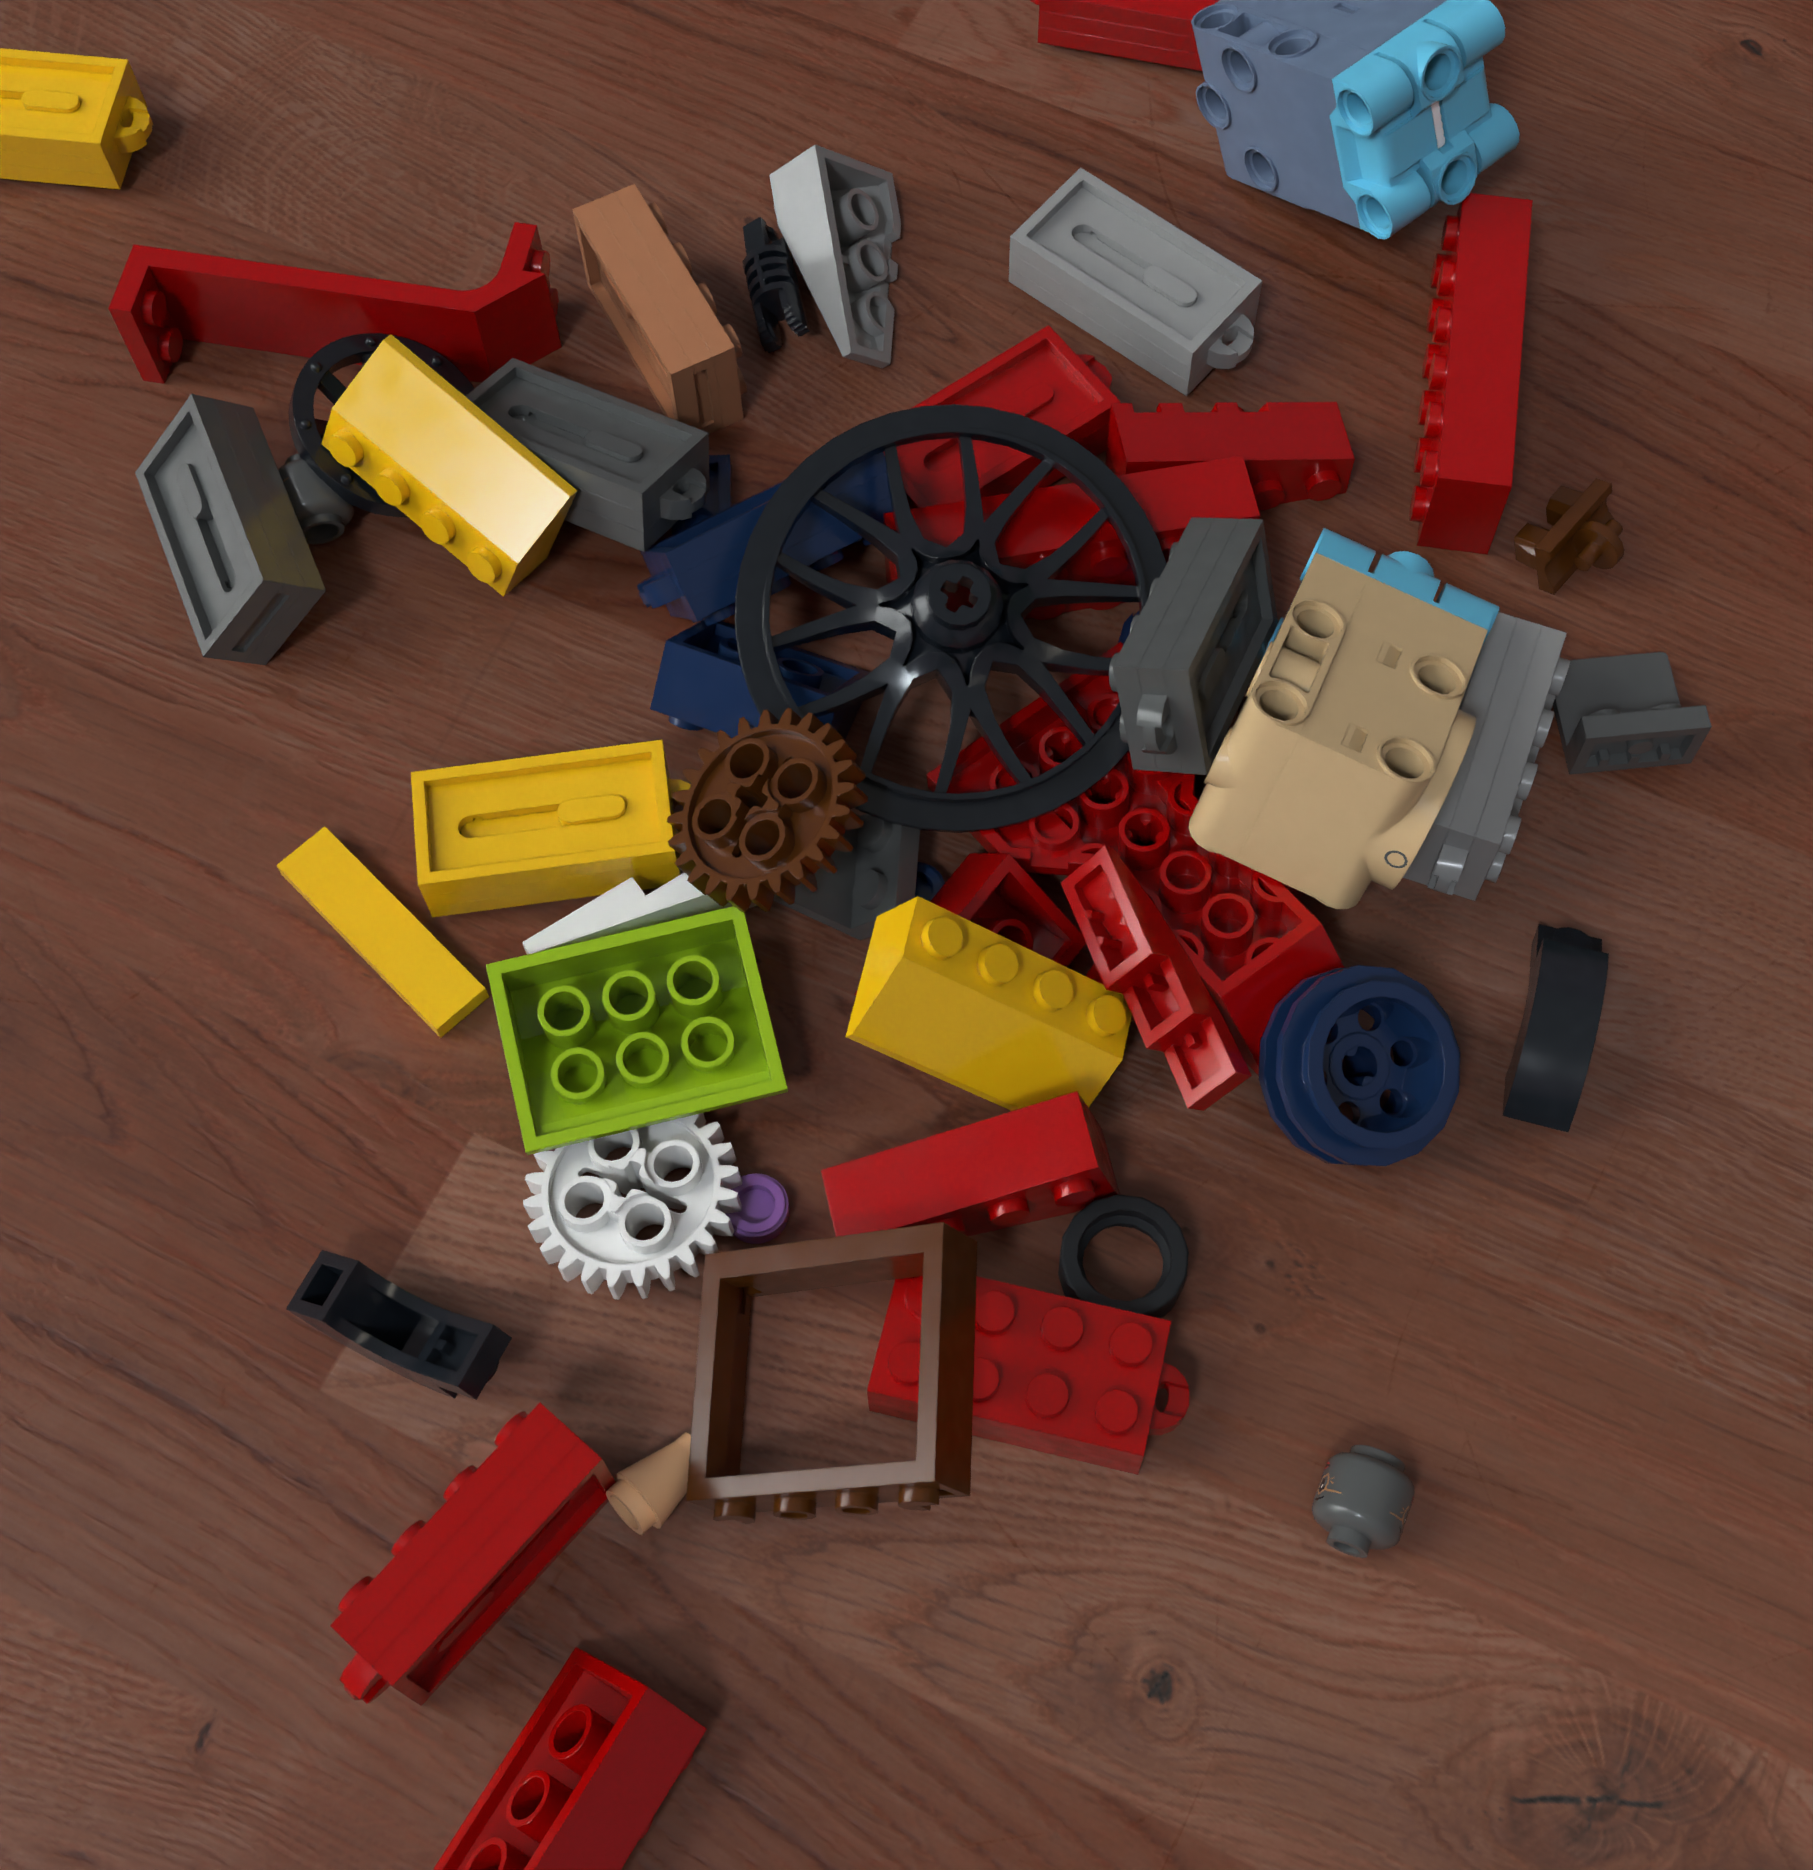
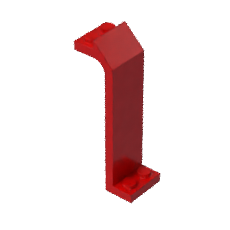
(301, 310)

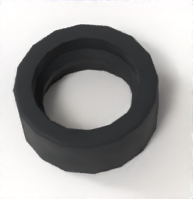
(1132, 1213)

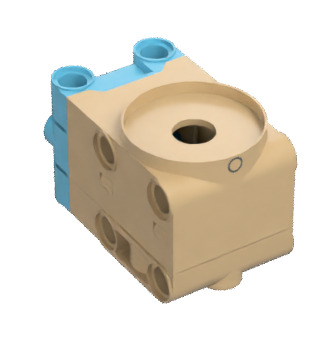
(1347, 726)

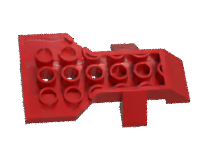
(1233, 922)

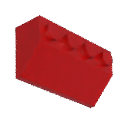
(578, 1776)

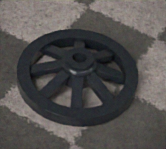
(309, 432)

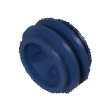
(1306, 1079)

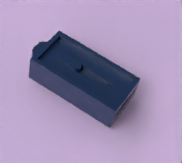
(700, 565)

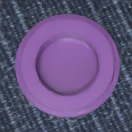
(763, 1209)

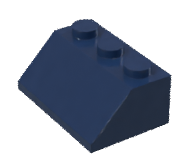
(705, 685)

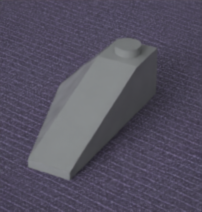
(841, 233)

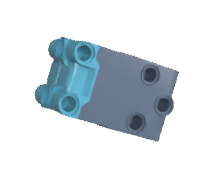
(1354, 102)

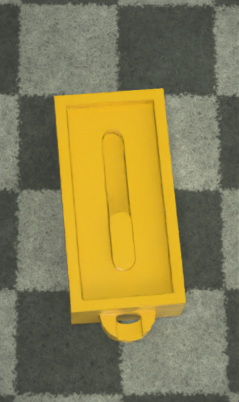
(69, 118)
(544, 827)

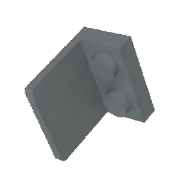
(1626, 715)
(868, 879)

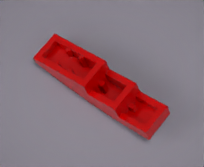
(1158, 980)

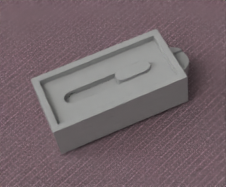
(1136, 282)
(1512, 704)

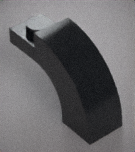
(1556, 1027)
(398, 1328)

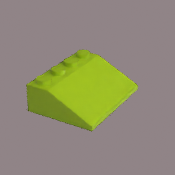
(635, 1029)

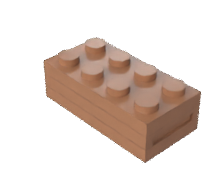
(660, 310)

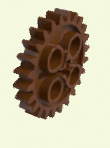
(767, 810)

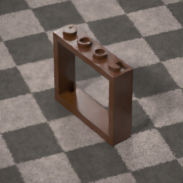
(945, 1373)

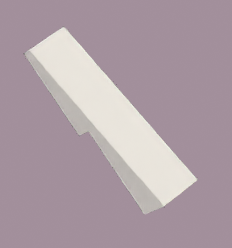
(624, 910)

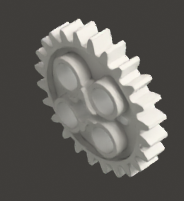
(606, 1243)

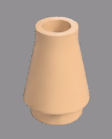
(652, 1487)

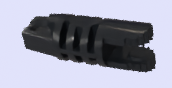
(772, 284)

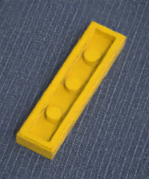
(383, 931)

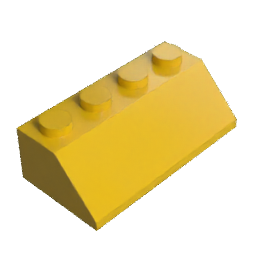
(448, 466)
(984, 1010)

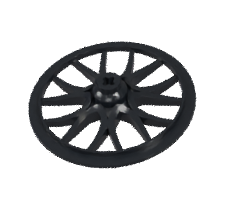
(930, 638)

